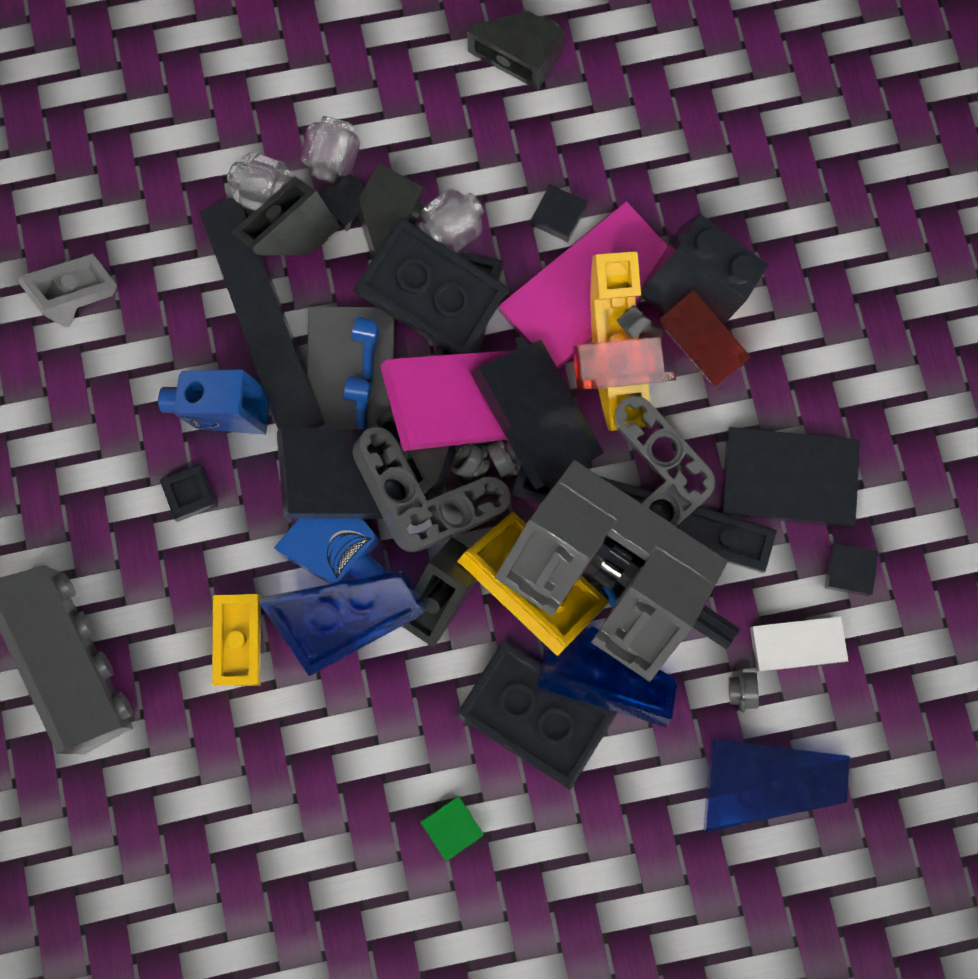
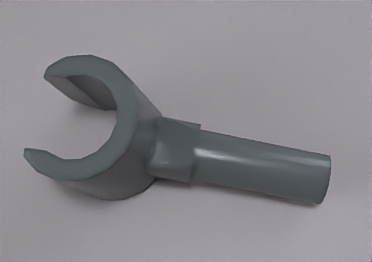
(634, 323)

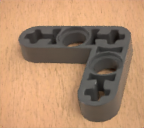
(672, 488)
(414, 507)

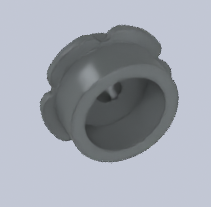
(503, 457)
(470, 462)
(744, 690)

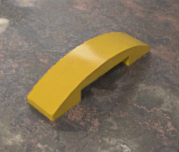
(613, 291)

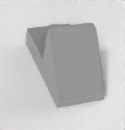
(66, 286)

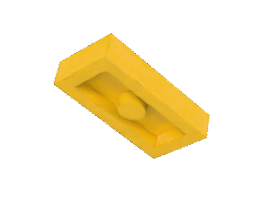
(236, 640)

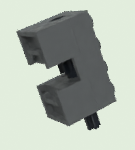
(657, 563)

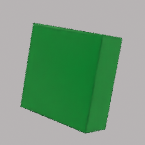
(452, 828)

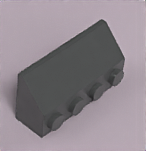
(60, 662)

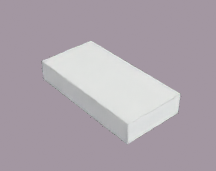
(798, 644)

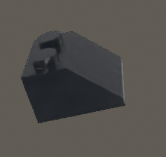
(710, 264)

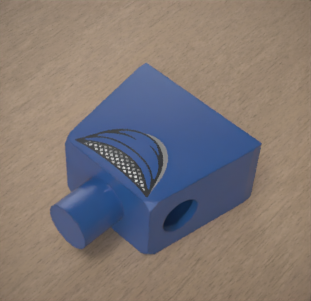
(218, 401)
(332, 548)

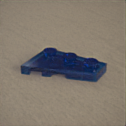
(341, 617)
(601, 680)
(769, 782)

